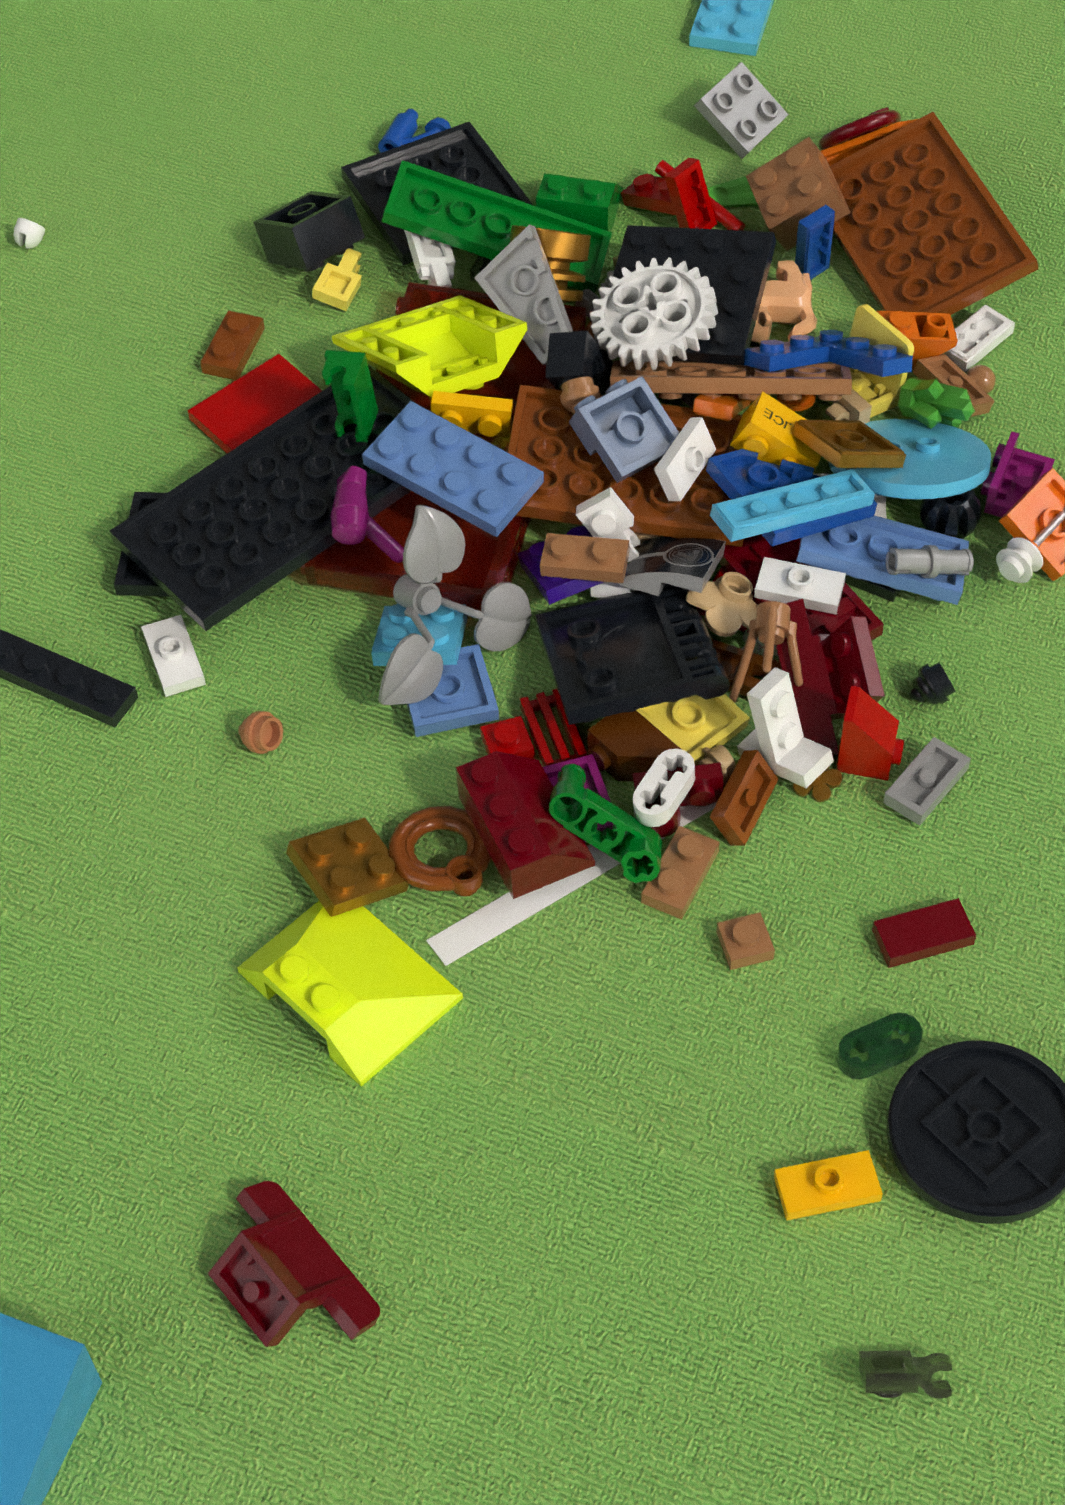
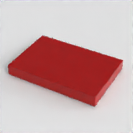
(252, 403)

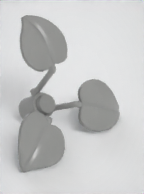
(435, 548)

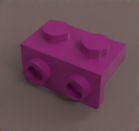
(1014, 475)

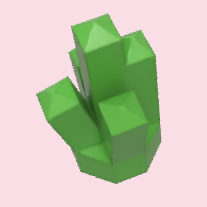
(934, 402)

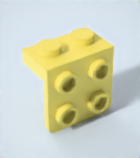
(878, 391)

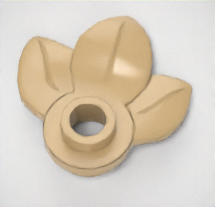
(726, 603)

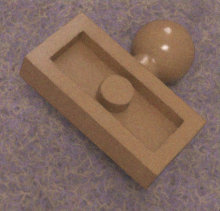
(977, 381)

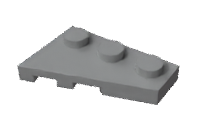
(524, 288)

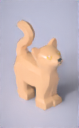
(786, 303)

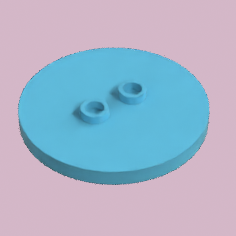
(936, 464)

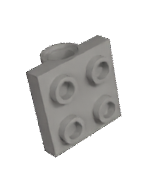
(741, 110)

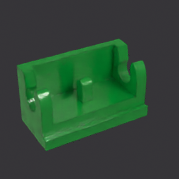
(352, 391)

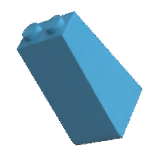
(43, 1402)

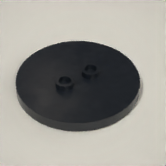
(980, 1131)

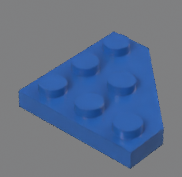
(742, 474)

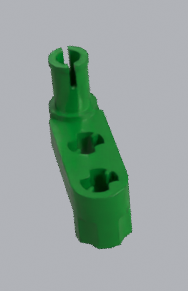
(627, 842)

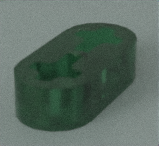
(881, 1051)

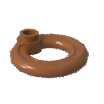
(434, 879)

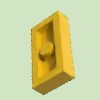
(475, 413)

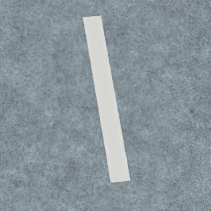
(508, 912)

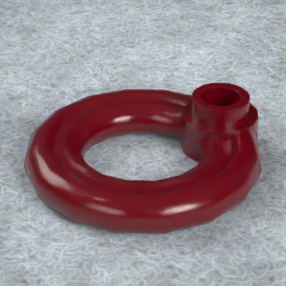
(859, 127)

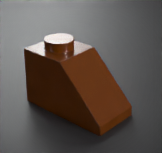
(626, 744)

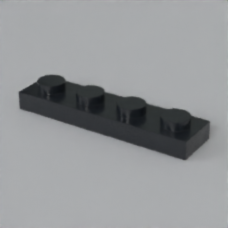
(64, 680)

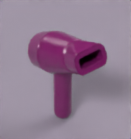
(351, 516)

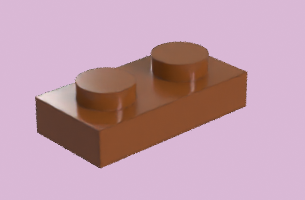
(232, 345)
(744, 798)

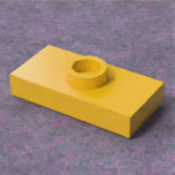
(827, 1185)

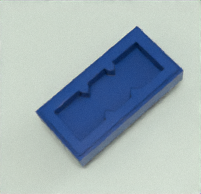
(815, 241)

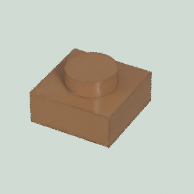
(745, 941)

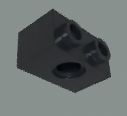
(576, 356)

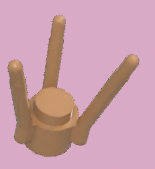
(771, 627)

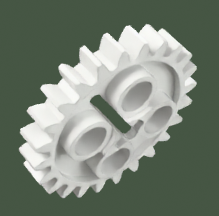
(654, 313)

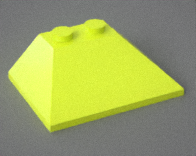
(439, 345)
(352, 986)

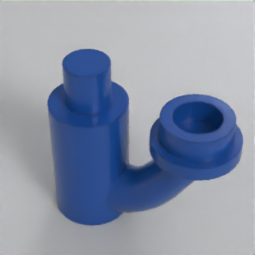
(405, 126)

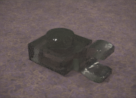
(897, 1372)

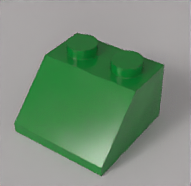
(580, 199)

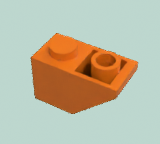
(929, 332)

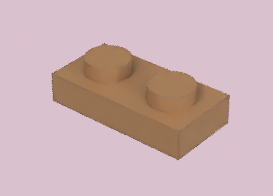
(585, 558)
(681, 872)

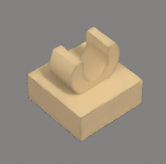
(850, 408)

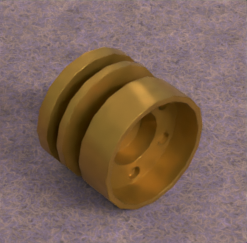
(561, 250)

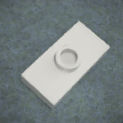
(979, 336)
(685, 459)
(792, 581)
(173, 655)

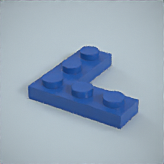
(828, 347)

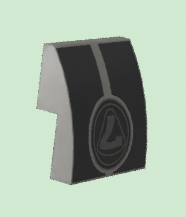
(675, 562)

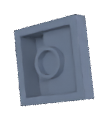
(624, 427)

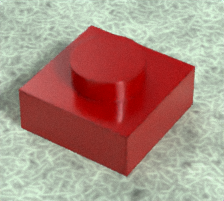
(508, 737)

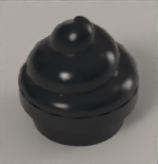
(927, 680)

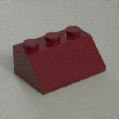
(510, 810)

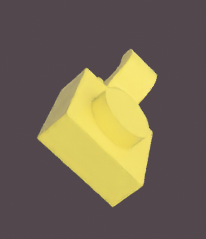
(339, 283)

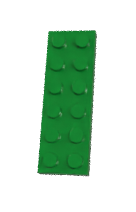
(480, 218)

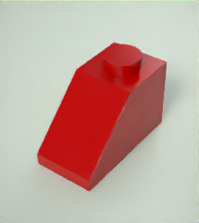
(868, 738)

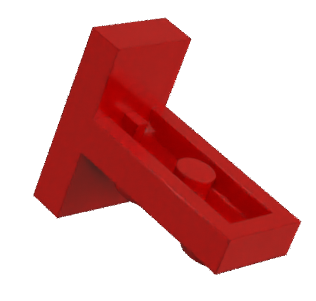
(679, 193)

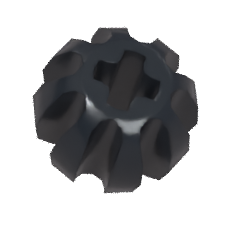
(952, 515)

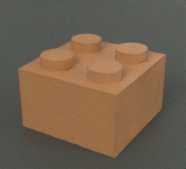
(794, 188)

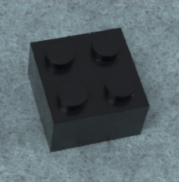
(309, 230)

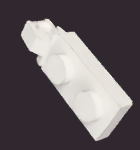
(432, 259)

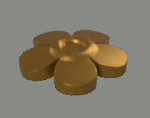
(821, 786)

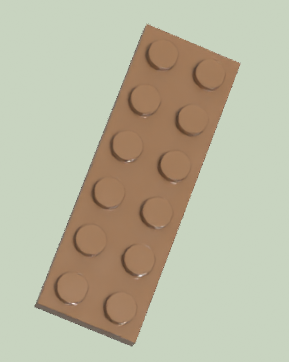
(712, 379)

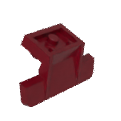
(828, 671)
(286, 1268)

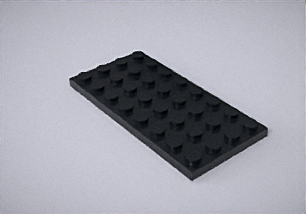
(257, 508)

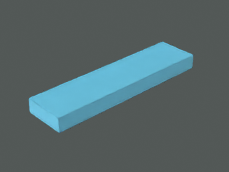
(791, 505)

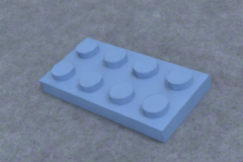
(453, 468)
(862, 549)

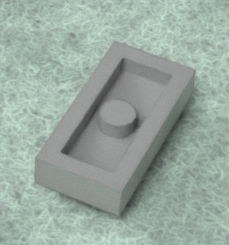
(926, 781)

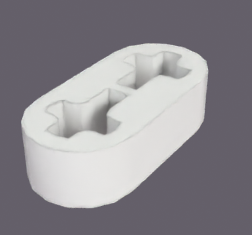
(671, 791)

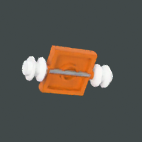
(1037, 532)

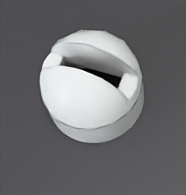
(28, 233)

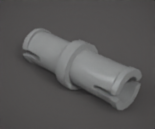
(929, 561)

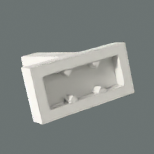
(780, 733)

